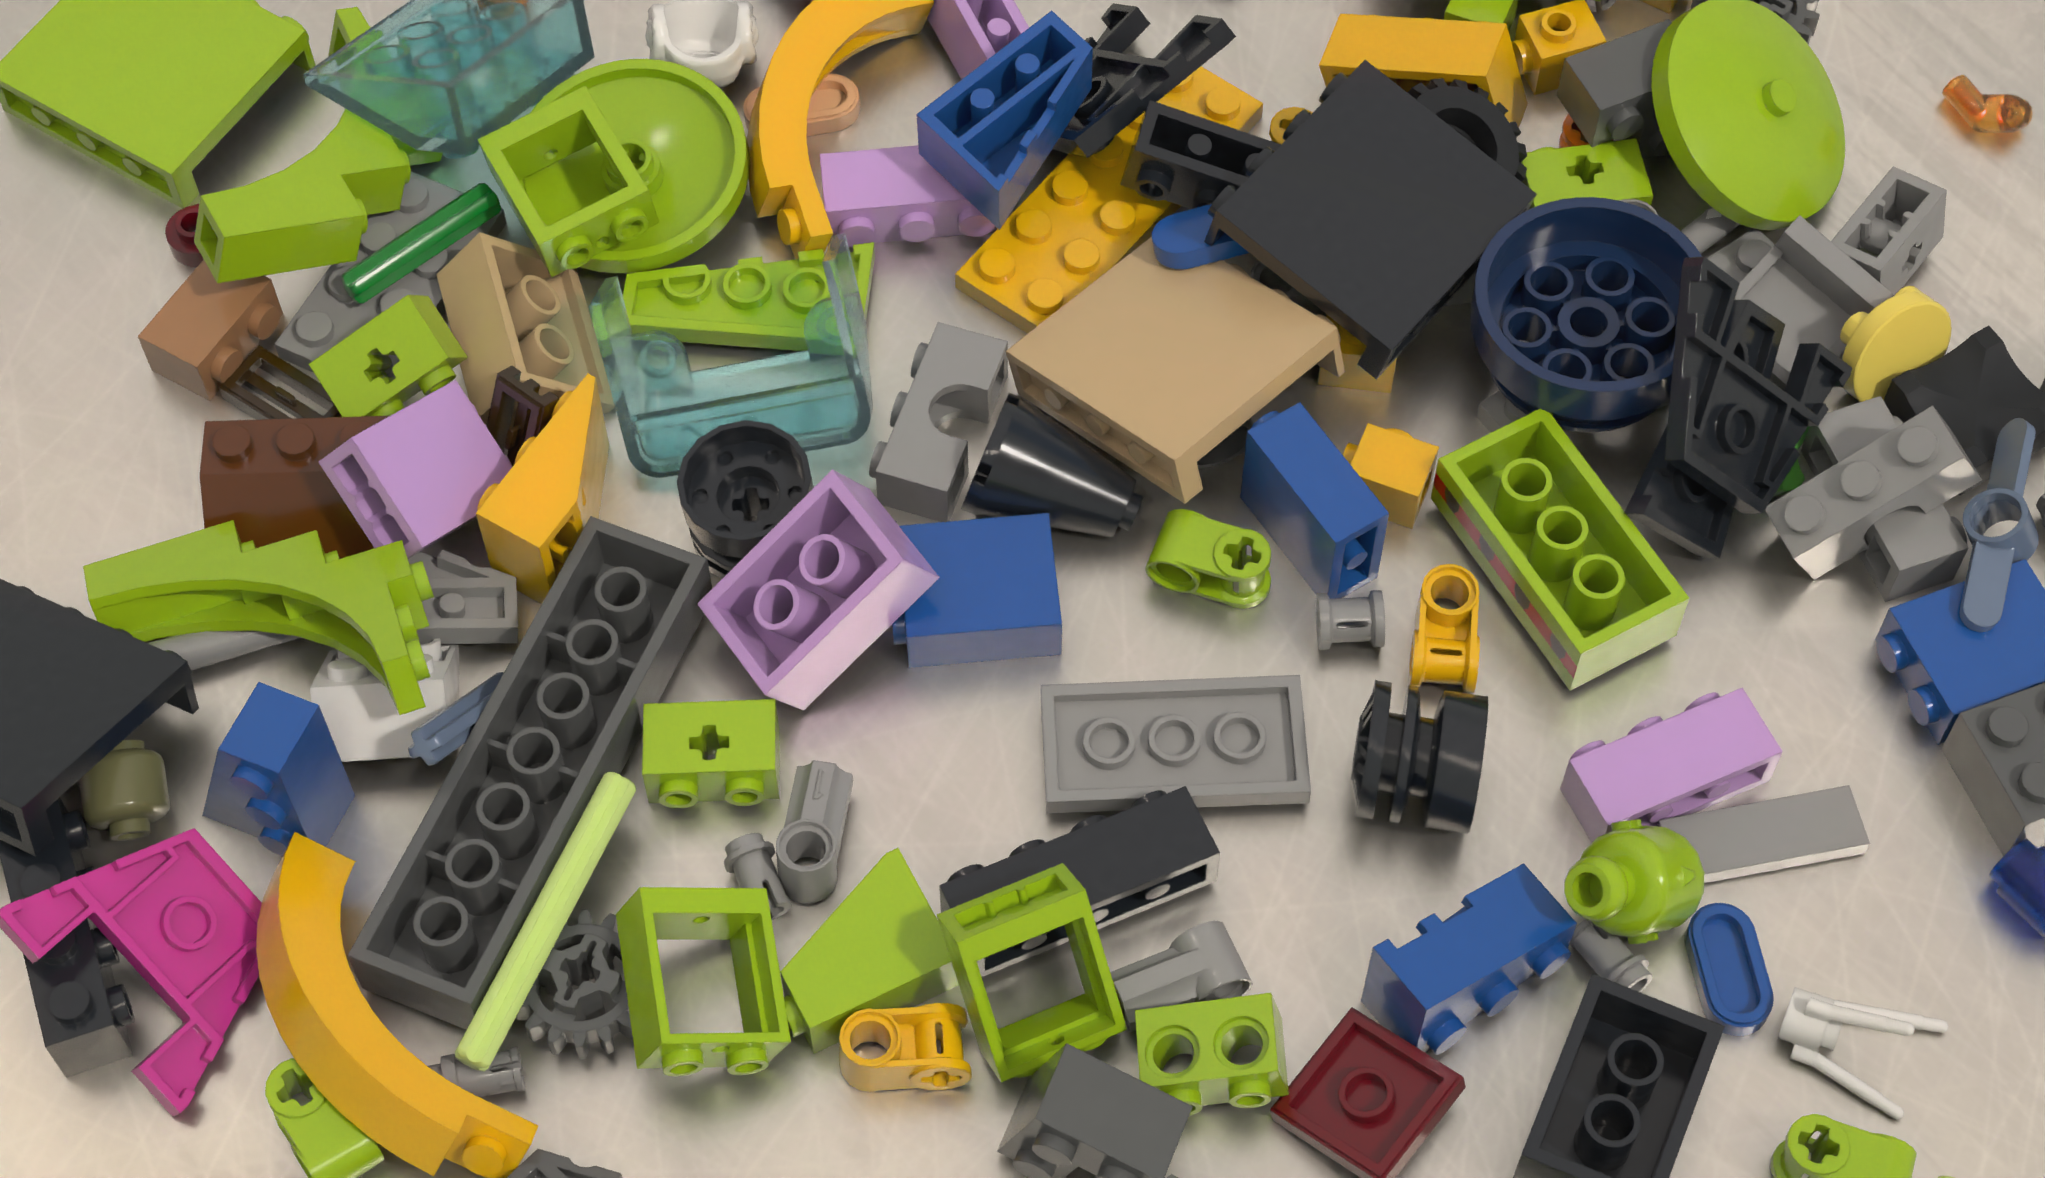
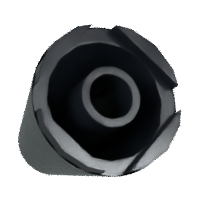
(1043, 468)

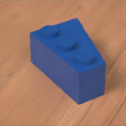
(1007, 116)
(279, 772)
(1468, 961)

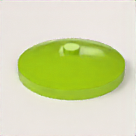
(1748, 113)
(680, 140)

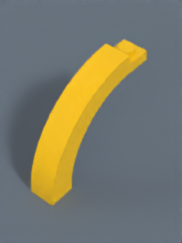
(777, 132)
(347, 1045)

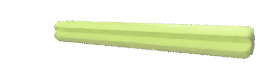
(545, 922)

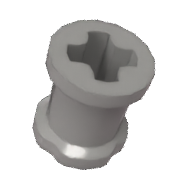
(1350, 619)

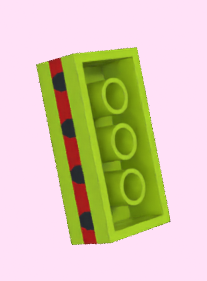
(1558, 548)

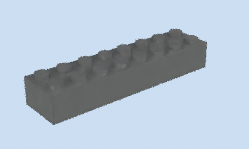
(530, 768)

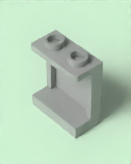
(1810, 290)

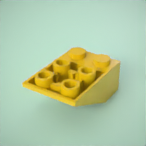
(548, 493)

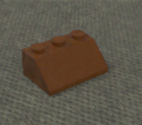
(272, 481)

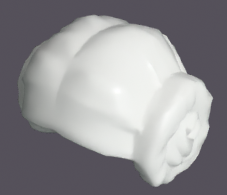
(704, 36)

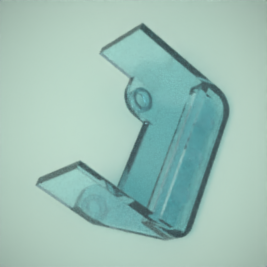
(811, 394)

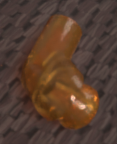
(1987, 111)

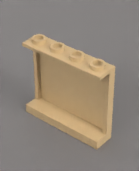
(1169, 361)

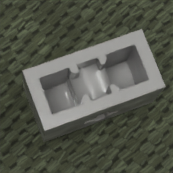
(1895, 228)

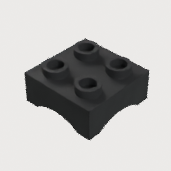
(1975, 393)

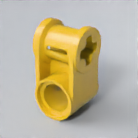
(1445, 640)
(910, 1046)

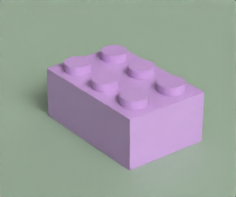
(817, 590)

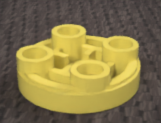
(1892, 339)

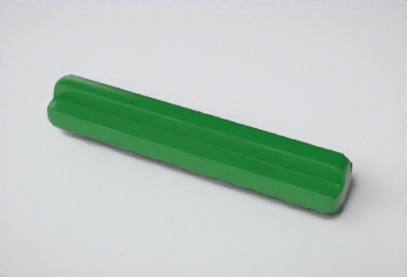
(420, 243)

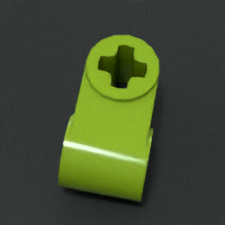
(1207, 559)
(318, 1133)
(1840, 1152)

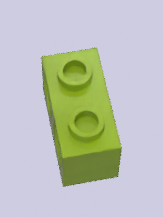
(1212, 1035)

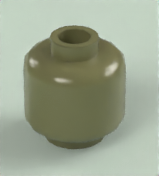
(126, 791)

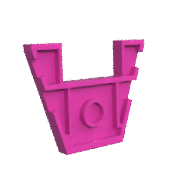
(182, 928)

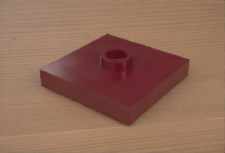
(1367, 1098)

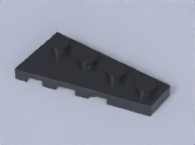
(1672, 500)

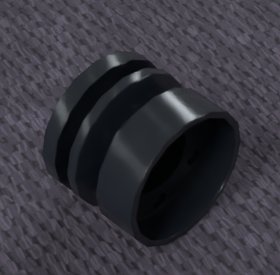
(738, 475)
(1421, 756)

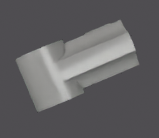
(813, 830)
(1194, 969)

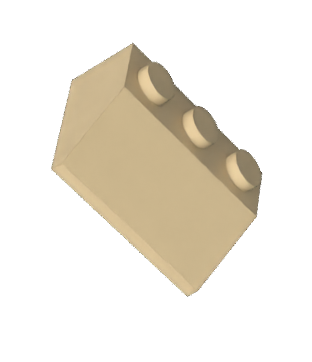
(519, 316)

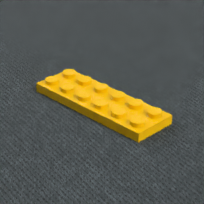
(1083, 218)

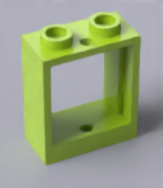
(547, 138)
(703, 915)
(1010, 918)

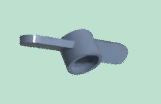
(2002, 501)

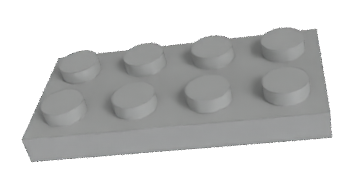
(333, 315)
(1216, 736)

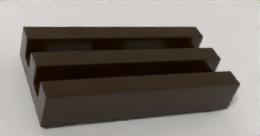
(283, 371)
(531, 414)

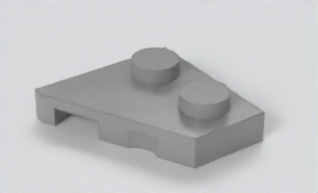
(468, 602)

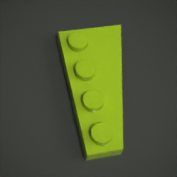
(740, 304)

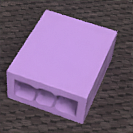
(418, 470)

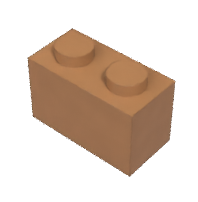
(209, 329)

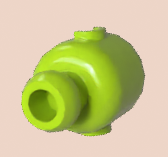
(1636, 881)

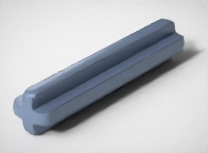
(452, 725)

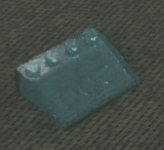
(455, 67)

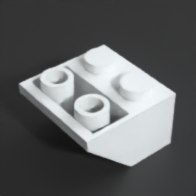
(362, 711)

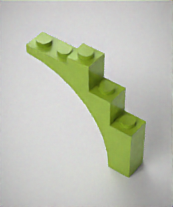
(316, 205)
(216, 583)

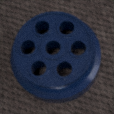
(1574, 256)

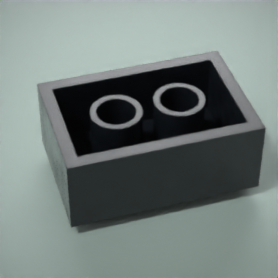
(1620, 1088)

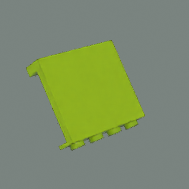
(148, 80)

